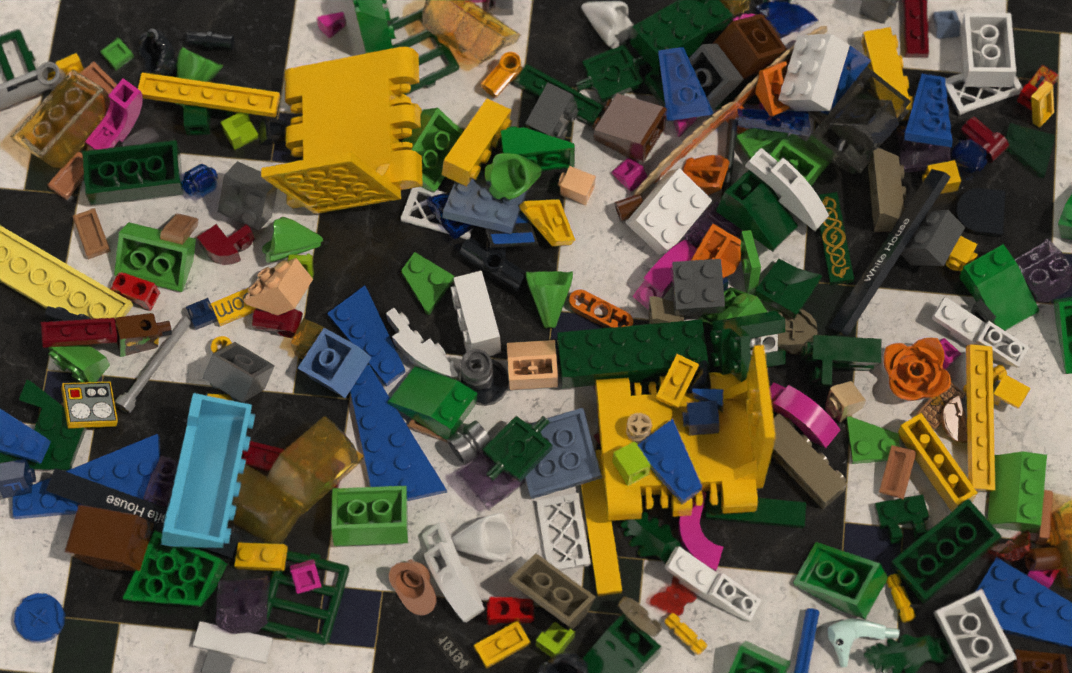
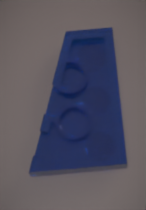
(787, 121)

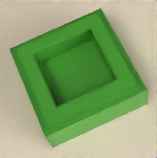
(117, 54)

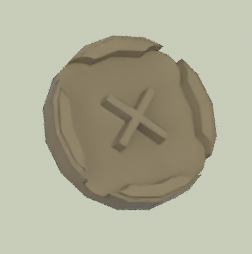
(796, 332)
(639, 616)

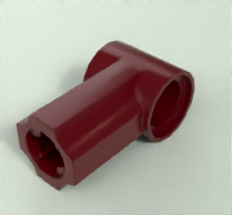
(992, 142)
(284, 324)

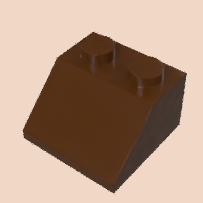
(1039, 662)

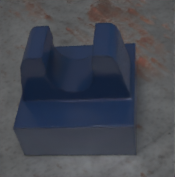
(201, 313)

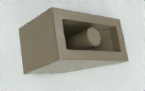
(662, 311)

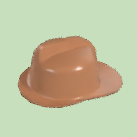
(413, 586)

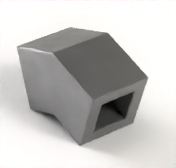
(500, 7)

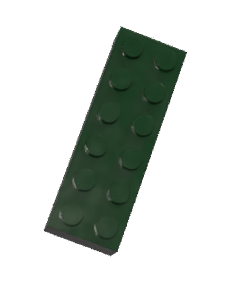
(628, 351)

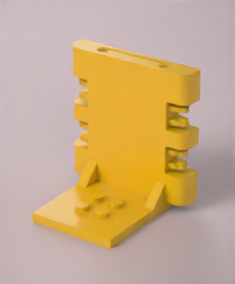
(350, 132)
(725, 462)

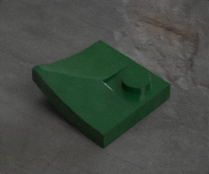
(787, 288)

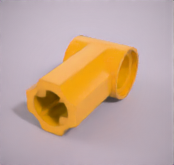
(501, 75)

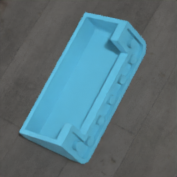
(208, 473)

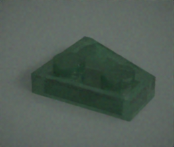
(1030, 147)

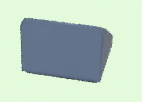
(946, 24)

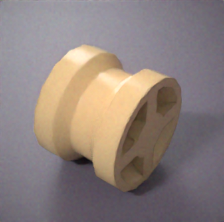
(640, 422)

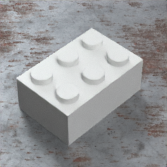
(988, 50)
(813, 72)
(669, 211)
(475, 313)
(974, 634)

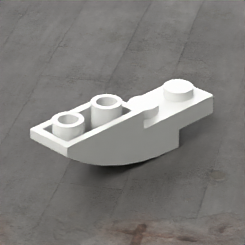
(795, 190)
(974, 331)
(423, 355)
(449, 574)
(712, 586)

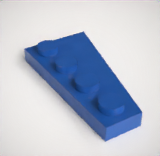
(930, 113)
(363, 326)
(21, 440)

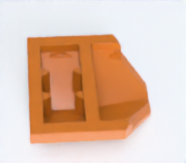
(769, 88)
(707, 172)
(720, 245)

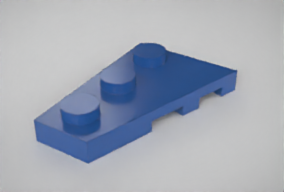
(852, 68)
(681, 86)
(671, 462)

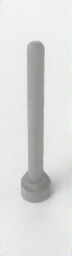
(126, 401)

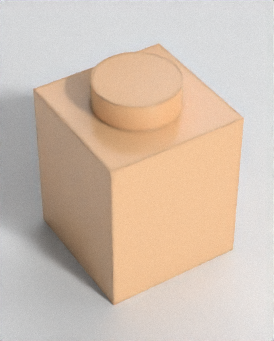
(577, 185)

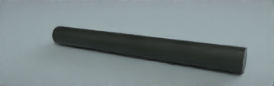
(729, 154)

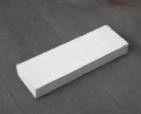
(242, 645)

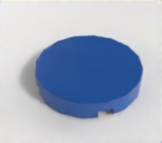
(39, 618)

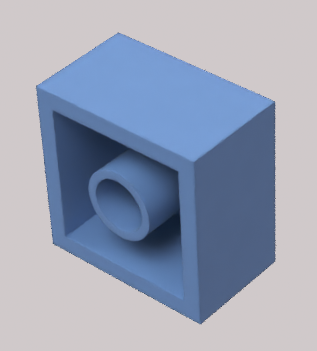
(334, 362)

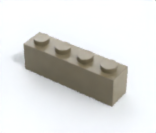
(805, 464)

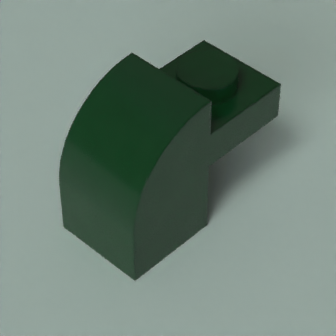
(198, 119)

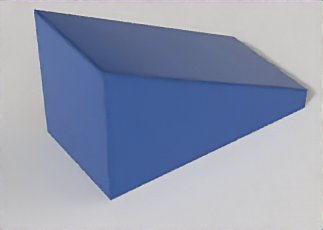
(710, 395)

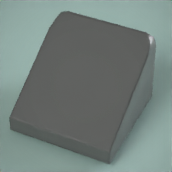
(217, 663)

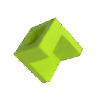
(239, 130)
(631, 463)
(555, 639)

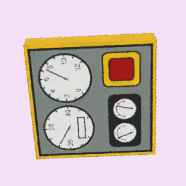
(89, 404)

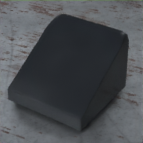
(272, 131)
(700, 378)

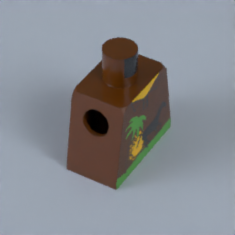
(139, 333)

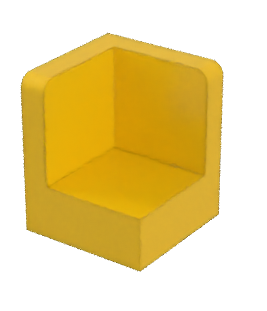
(1010, 391)

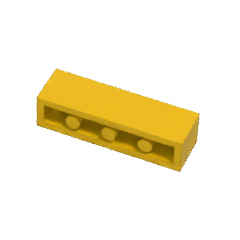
(881, 47)
(476, 142)
(936, 462)

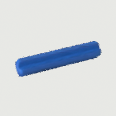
(806, 641)

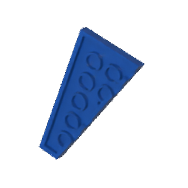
(388, 444)
(122, 470)
(1027, 606)

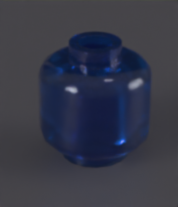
(969, 156)
(200, 181)

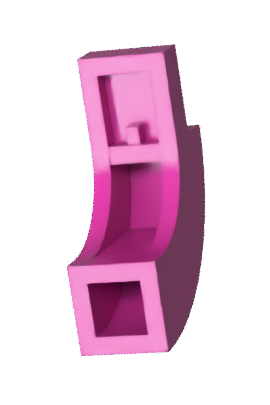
(120, 118)
(658, 279)
(804, 413)
(694, 540)

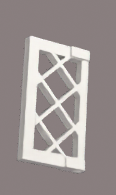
(960, 109)
(425, 221)
(578, 518)

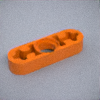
(582, 309)

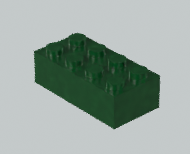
(680, 25)
(132, 172)
(946, 551)

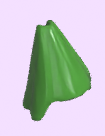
(195, 67)
(511, 175)
(289, 239)
(549, 293)

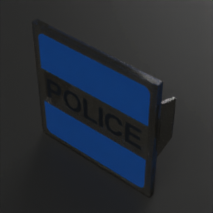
(521, 236)

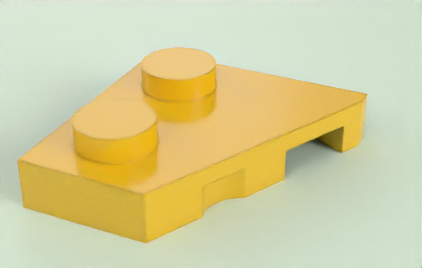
(549, 220)

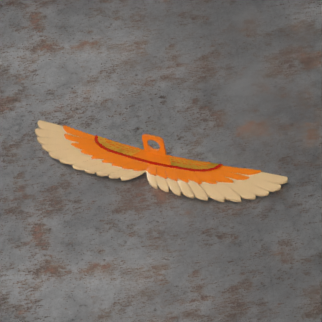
(728, 111)

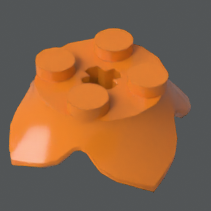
(923, 355)

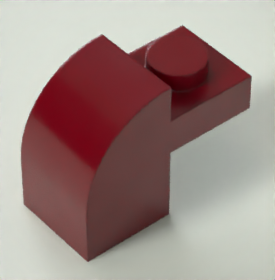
(225, 249)

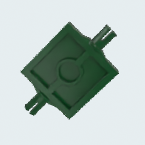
(612, 73)
(518, 448)

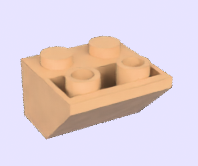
(279, 287)
(532, 365)

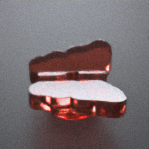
(1013, 549)
(667, 602)

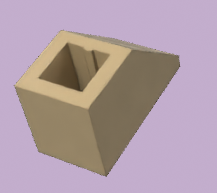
(844, 401)

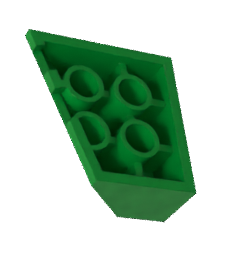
(373, 24)
(175, 575)

